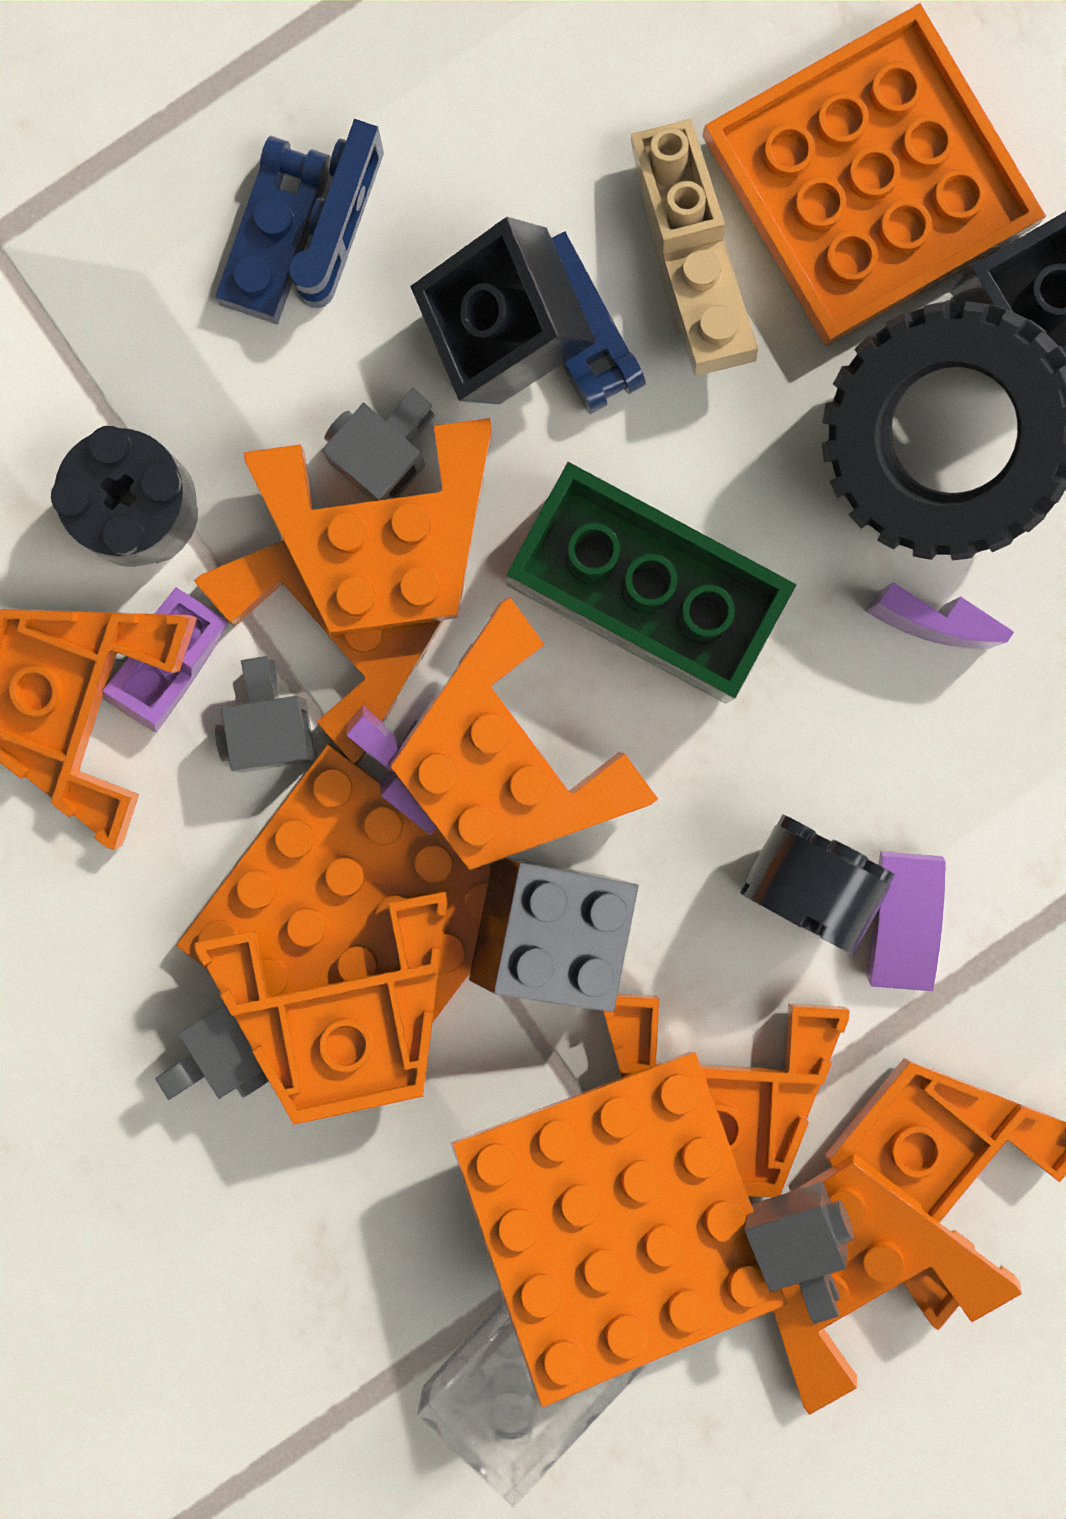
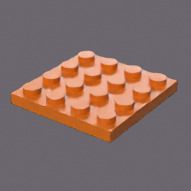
(873, 174)
(324, 882)
(615, 1226)

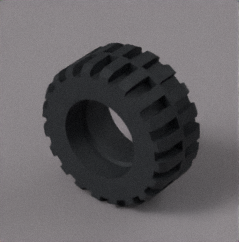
(862, 414)

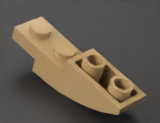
(691, 248)

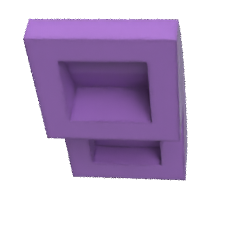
(955, 625)
(153, 693)
(383, 745)
(908, 923)

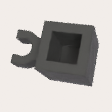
(379, 452)
(268, 728)
(218, 1054)
(802, 1241)

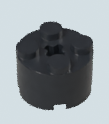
(98, 476)
(817, 884)

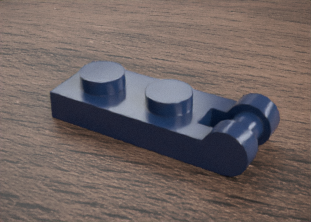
(337, 216)
(272, 231)
(625, 369)

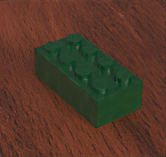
(649, 583)

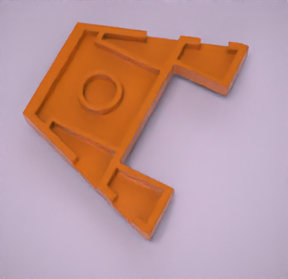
(386, 557)
(381, 655)
(52, 694)
(483, 773)
(345, 1040)
(758, 1107)
(935, 1140)
(888, 1247)

